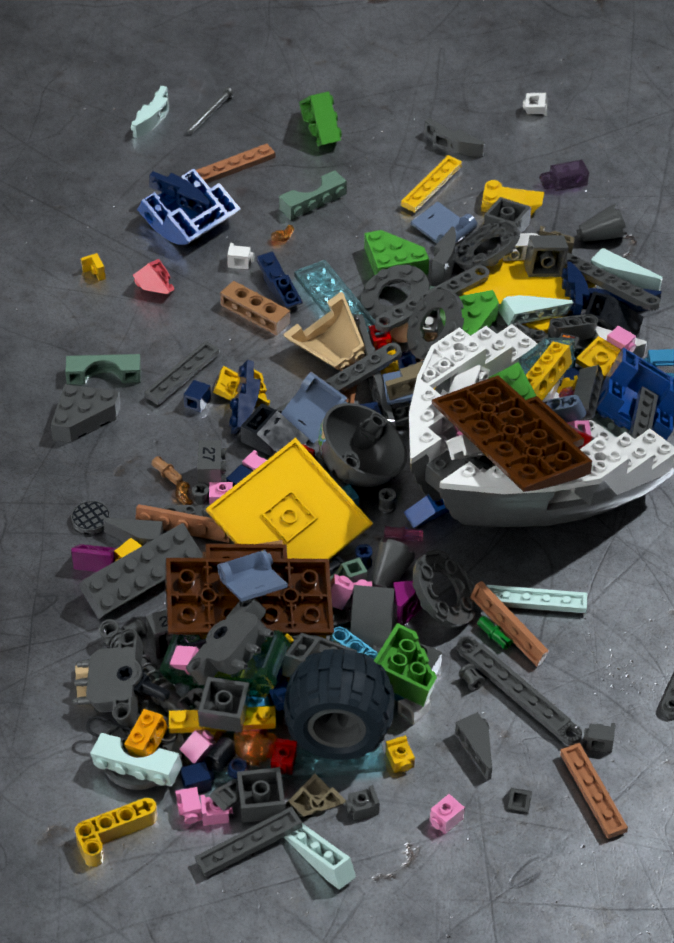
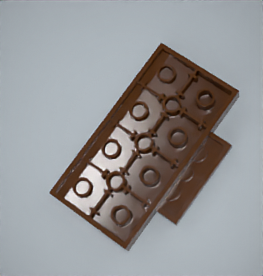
(517, 434)
(200, 600)

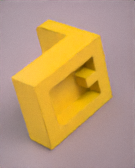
(94, 264)

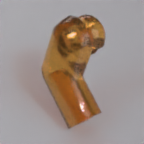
(283, 235)
(180, 493)

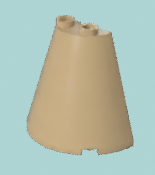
(332, 337)

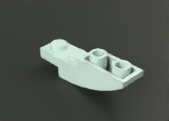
(151, 114)

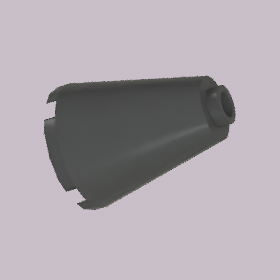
(603, 226)
(390, 563)

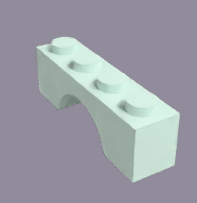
(158, 767)

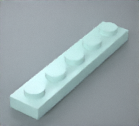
(541, 599)

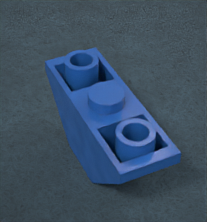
(425, 511)

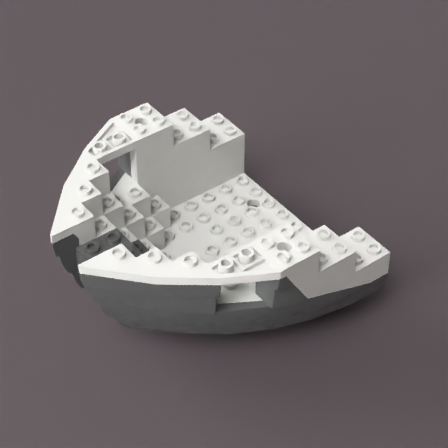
(480, 491)

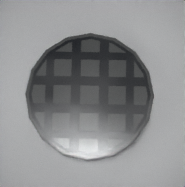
(89, 517)

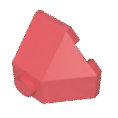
(154, 278)

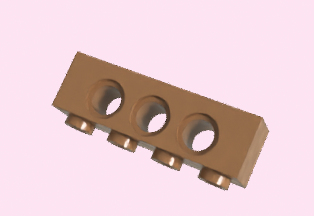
(255, 307)

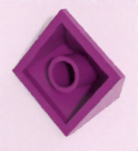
(92, 557)
(405, 602)

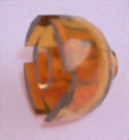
(254, 746)

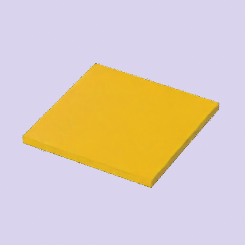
(291, 502)

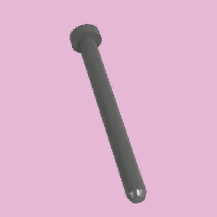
(227, 93)

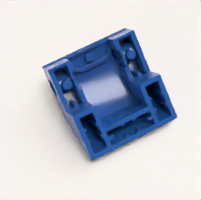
(183, 224)
(621, 389)

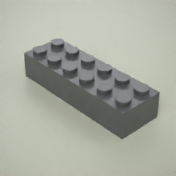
(136, 571)

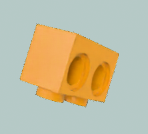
(146, 734)

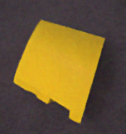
(228, 382)

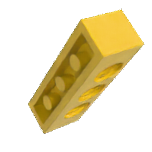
(549, 368)

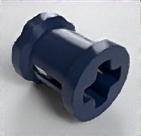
(364, 552)

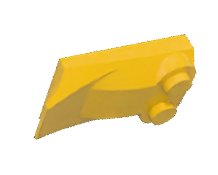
(494, 190)

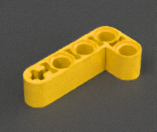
(141, 815)

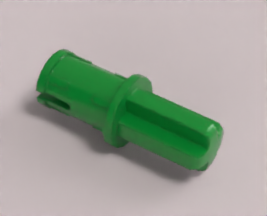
(494, 632)

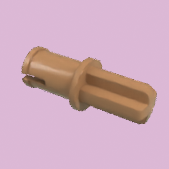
(166, 470)

